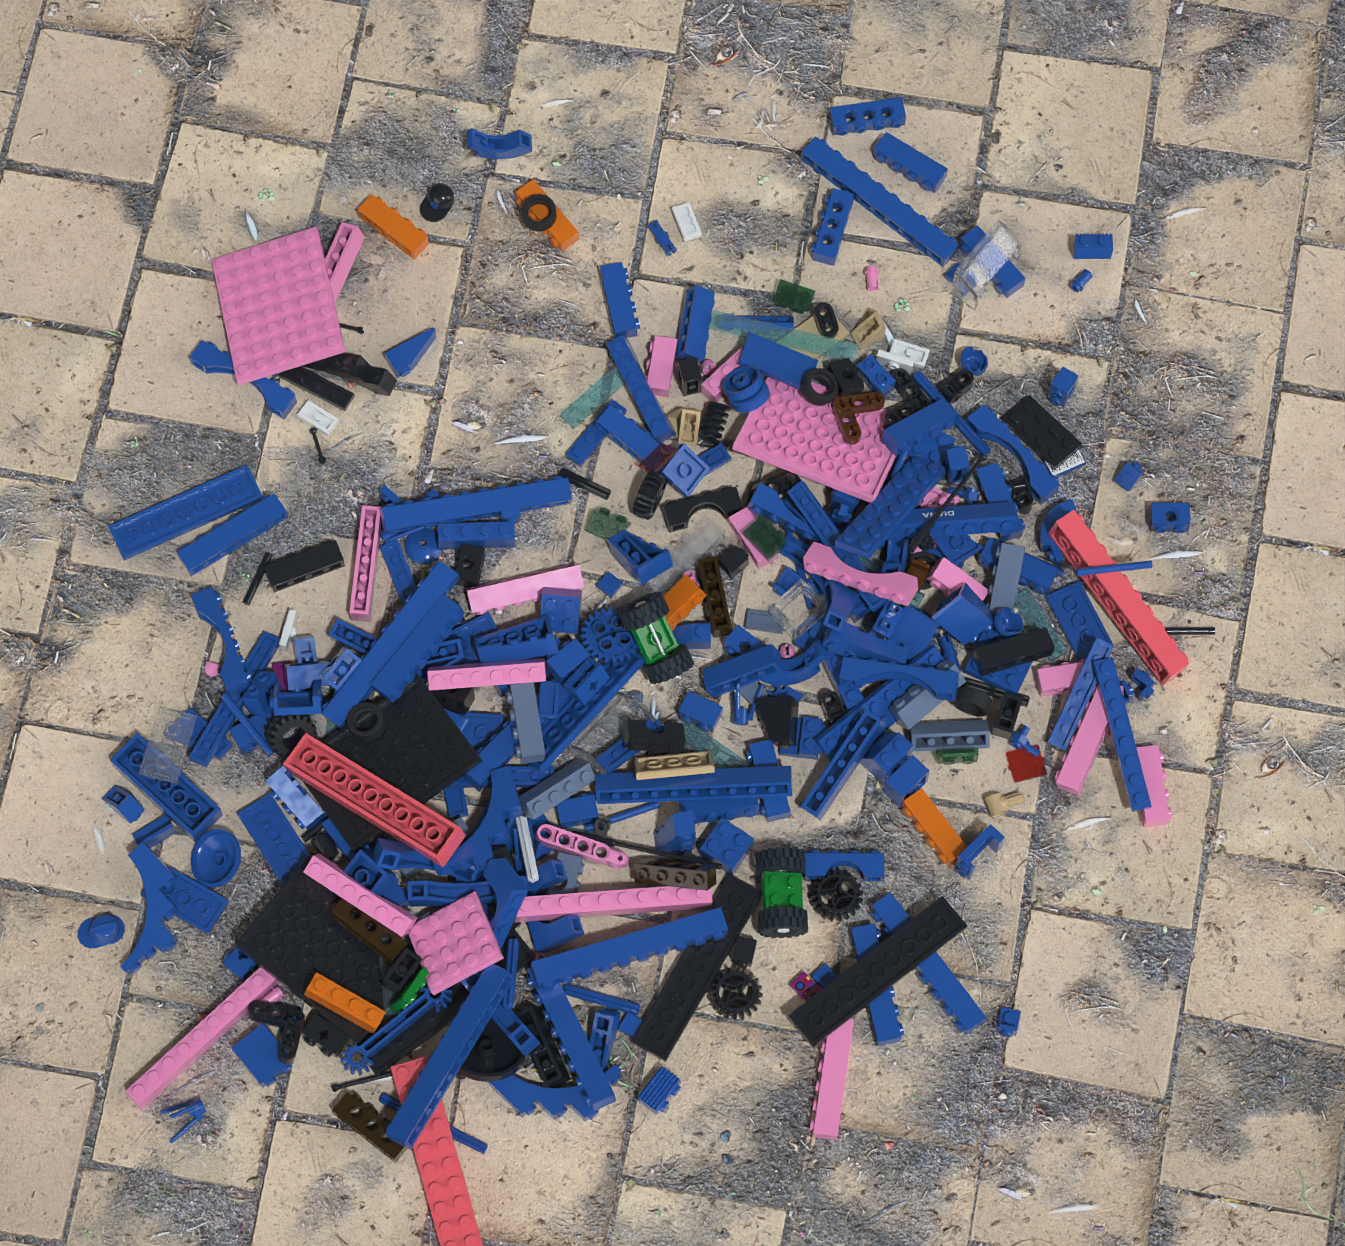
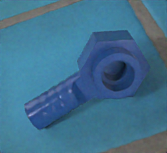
(970, 495)
(1020, 741)

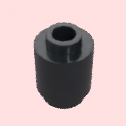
(325, 846)

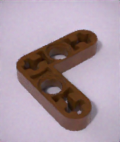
(871, 402)

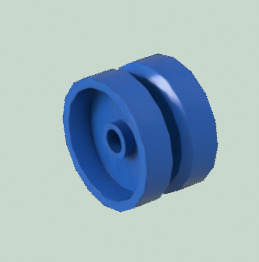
(746, 389)

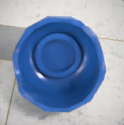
(973, 361)
(1007, 622)

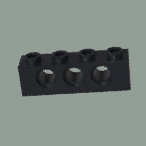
(546, 1053)

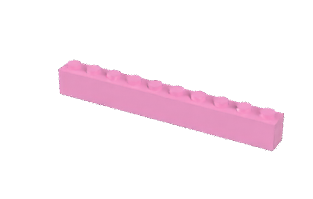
(612, 903)
(200, 1038)

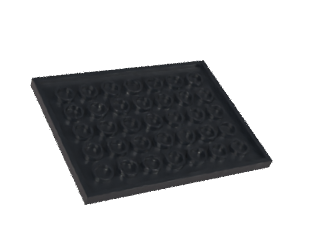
(415, 753)
(300, 938)

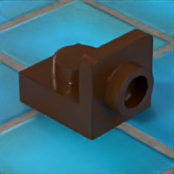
(919, 569)

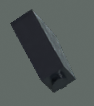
(780, 719)

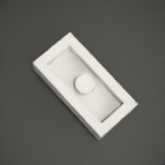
(911, 351)
(318, 418)

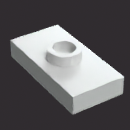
(686, 221)
(895, 361)
(289, 631)

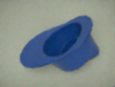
(101, 931)

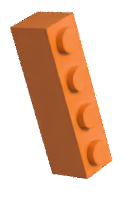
(393, 226)
(562, 232)
(682, 600)
(934, 827)
(344, 1003)

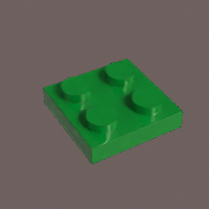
(408, 994)

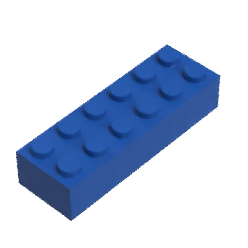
(179, 802)

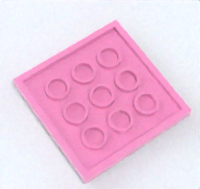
(455, 942)

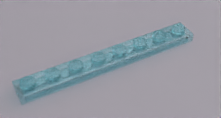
(784, 336)

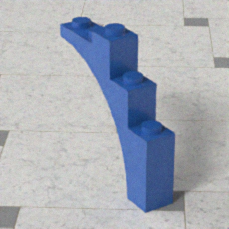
(839, 599)
(493, 829)
(160, 908)
(553, 1101)

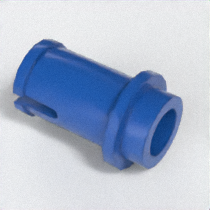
(1078, 283)

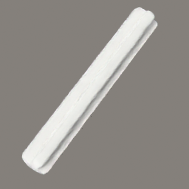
(527, 849)

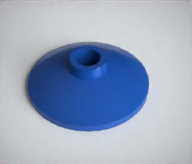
(419, 553)

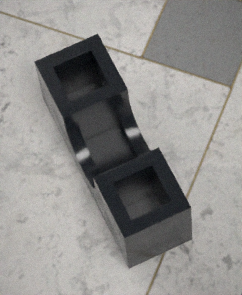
(639, 737)

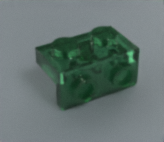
(794, 296)
(605, 524)
(765, 537)
(952, 756)

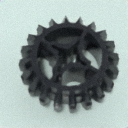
(649, 495)
(844, 897)
(742, 999)

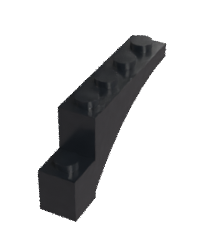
(357, 370)

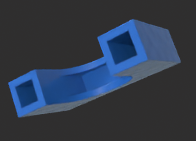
(509, 894)
(545, 934)

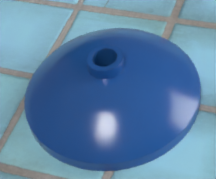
(209, 855)

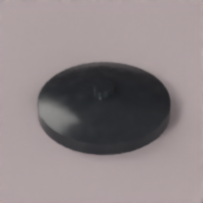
(492, 1056)

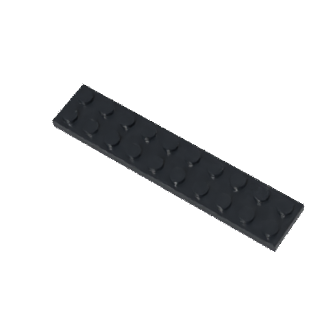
(877, 971)
(695, 973)
(435, 1021)

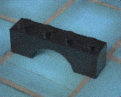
(724, 502)

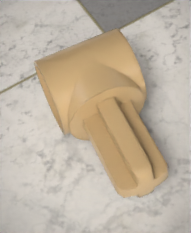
(999, 804)

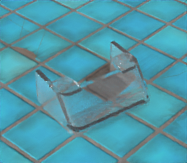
(984, 263)
(606, 728)

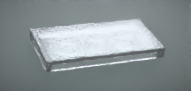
(168, 744)

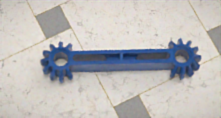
(393, 1029)

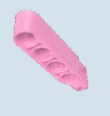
(611, 857)

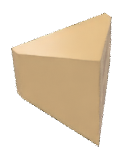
(869, 329)
(686, 424)

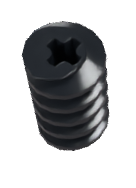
(713, 421)

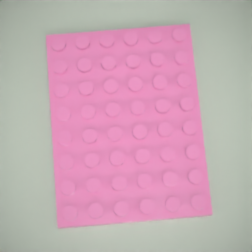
(278, 305)
(809, 443)

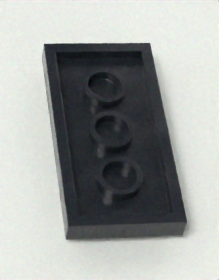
(1042, 432)

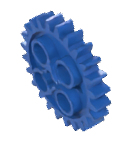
(617, 650)

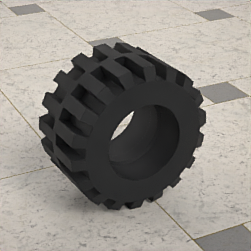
(280, 724)

